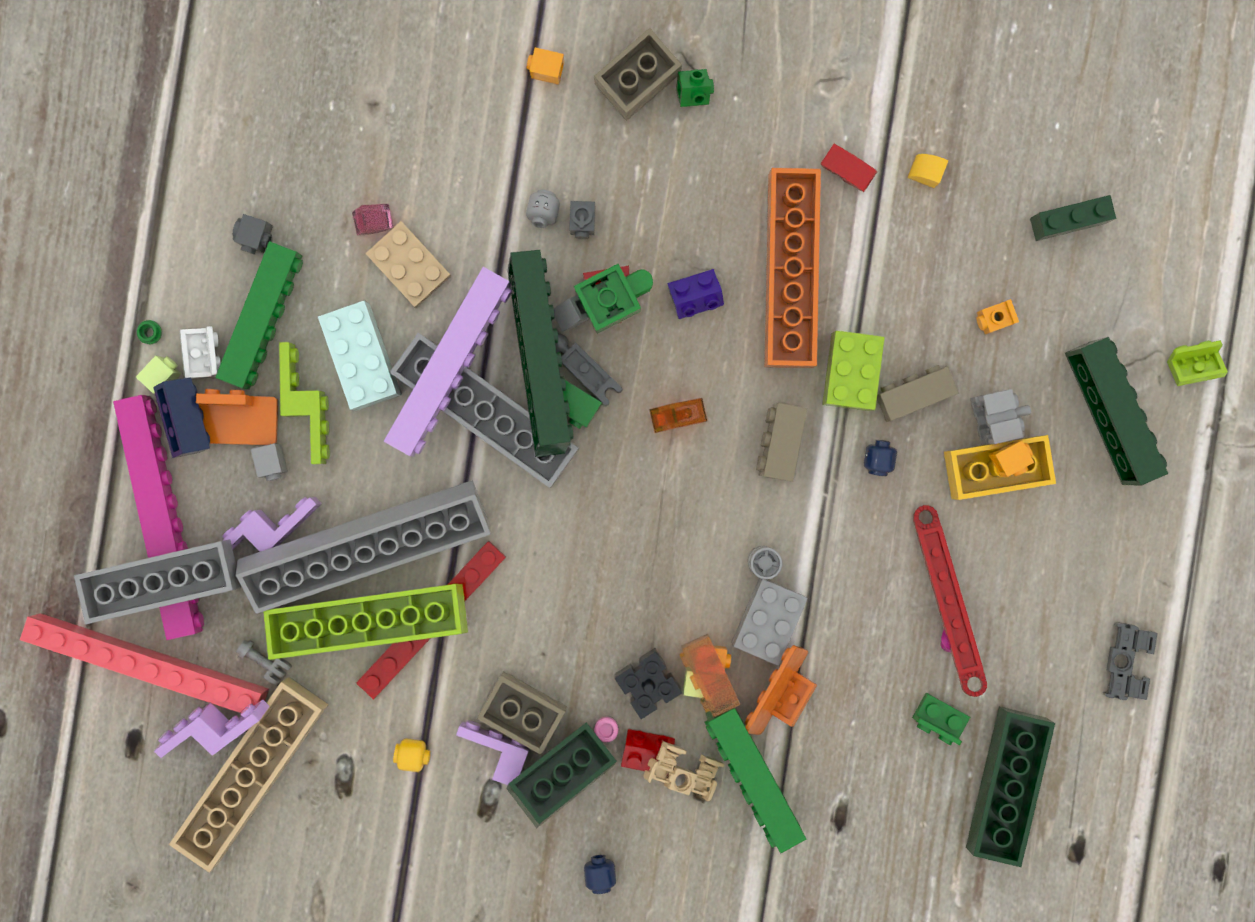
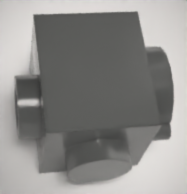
(582, 219)
(252, 234)

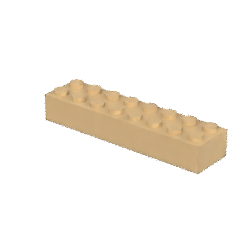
(248, 775)

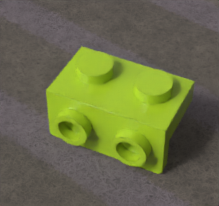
(1197, 363)

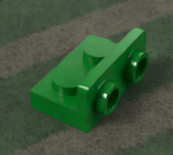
(940, 718)

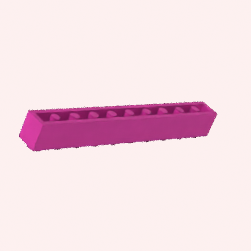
(155, 500)

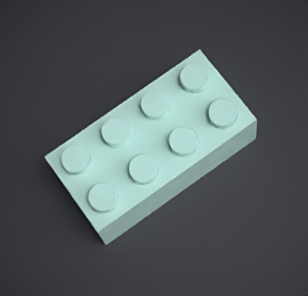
(359, 355)

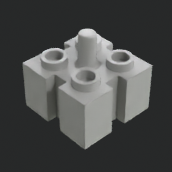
(998, 416)

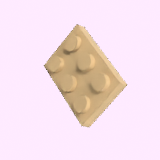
(408, 264)

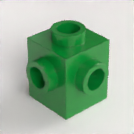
(694, 87)

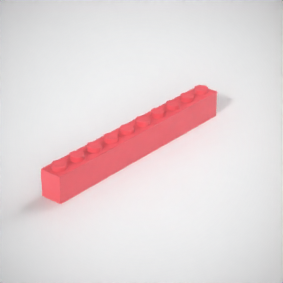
(141, 663)

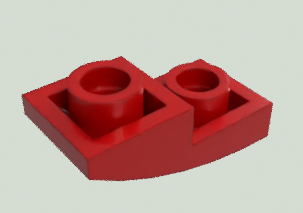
(848, 167)

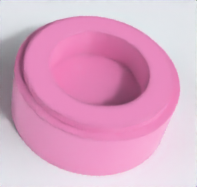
(606, 729)

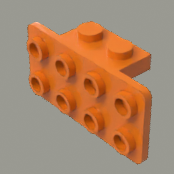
(239, 417)
(785, 694)

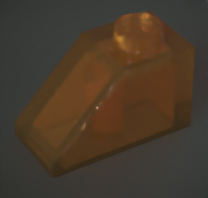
(678, 415)

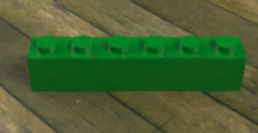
(259, 316)

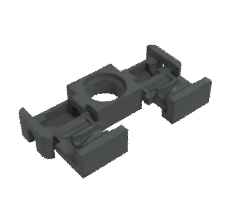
(1119, 681)

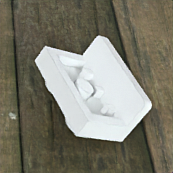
(199, 352)

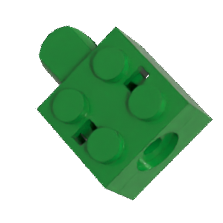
(613, 297)

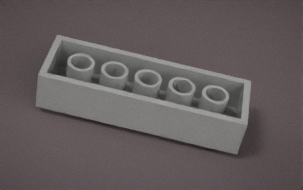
(157, 581)

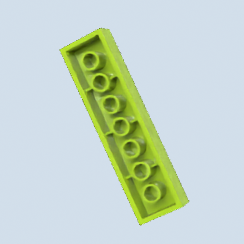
(365, 621)

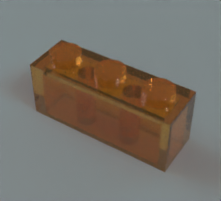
(709, 676)

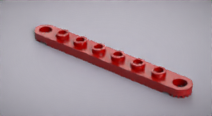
(950, 601)

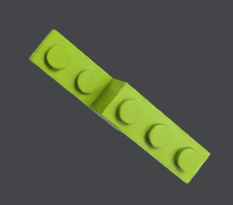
(303, 403)

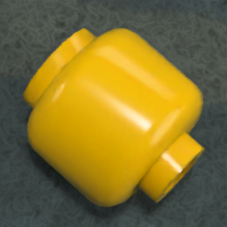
(411, 755)

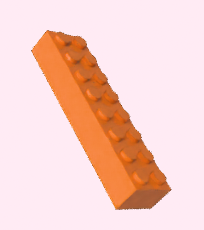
(792, 268)

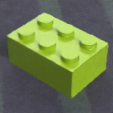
(853, 370)

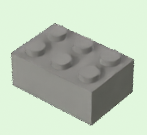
(769, 621)

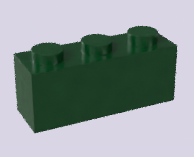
(1073, 218)

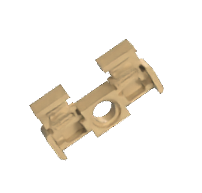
(693, 782)

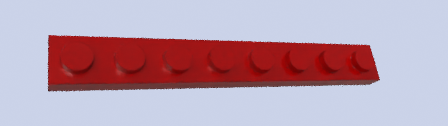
(400, 653)

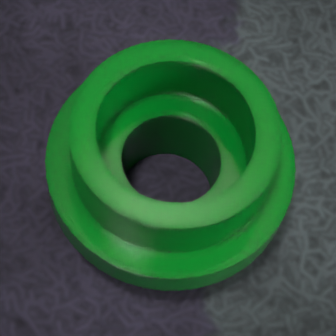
(144, 327)

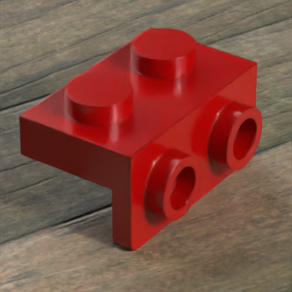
(641, 748)

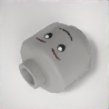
(542, 208)

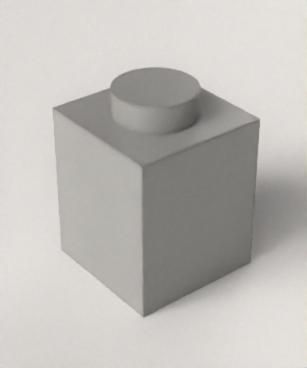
(570, 314)
(269, 461)

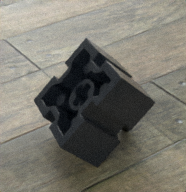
(648, 683)

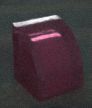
(372, 219)

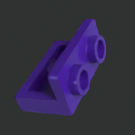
(696, 294)

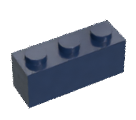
(182, 417)

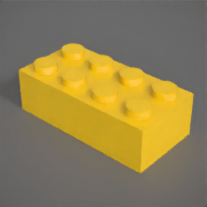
(974, 474)

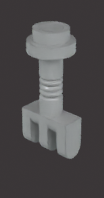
(272, 667)

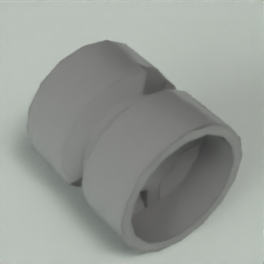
(764, 562)

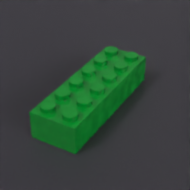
(757, 781)

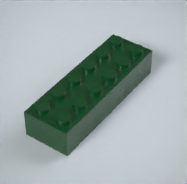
(1117, 412)
(1010, 786)

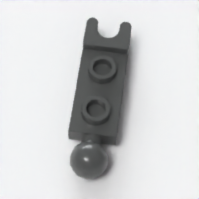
(586, 369)

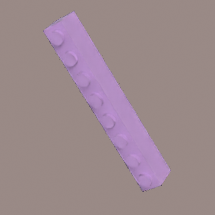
(448, 362)

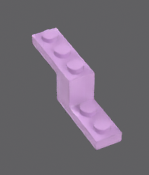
(263, 532)
(211, 728)
(512, 754)

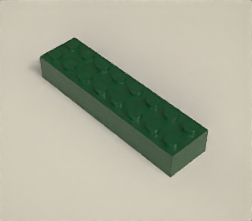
(538, 353)

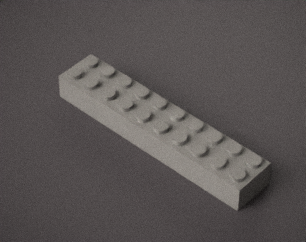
(362, 547)

